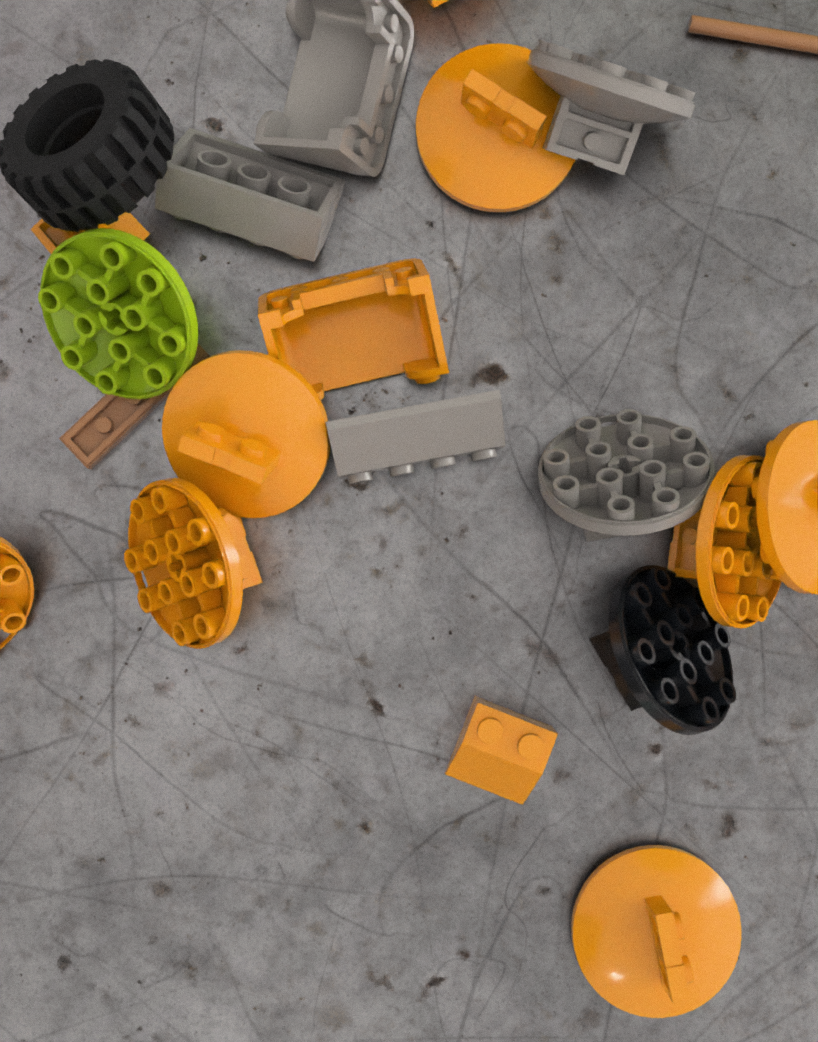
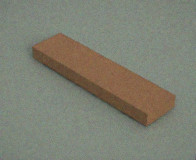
(111, 422)

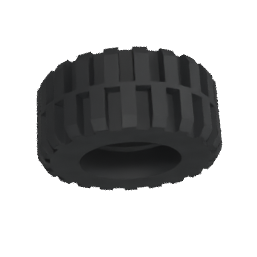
(87, 145)

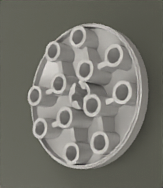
(603, 106)
(625, 475)

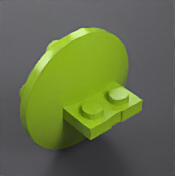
(118, 313)

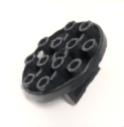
(667, 651)

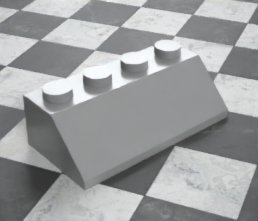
(249, 194)
(417, 435)

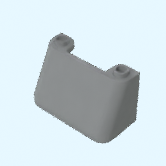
(341, 84)

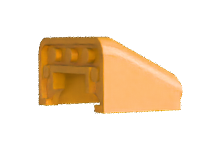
(357, 326)

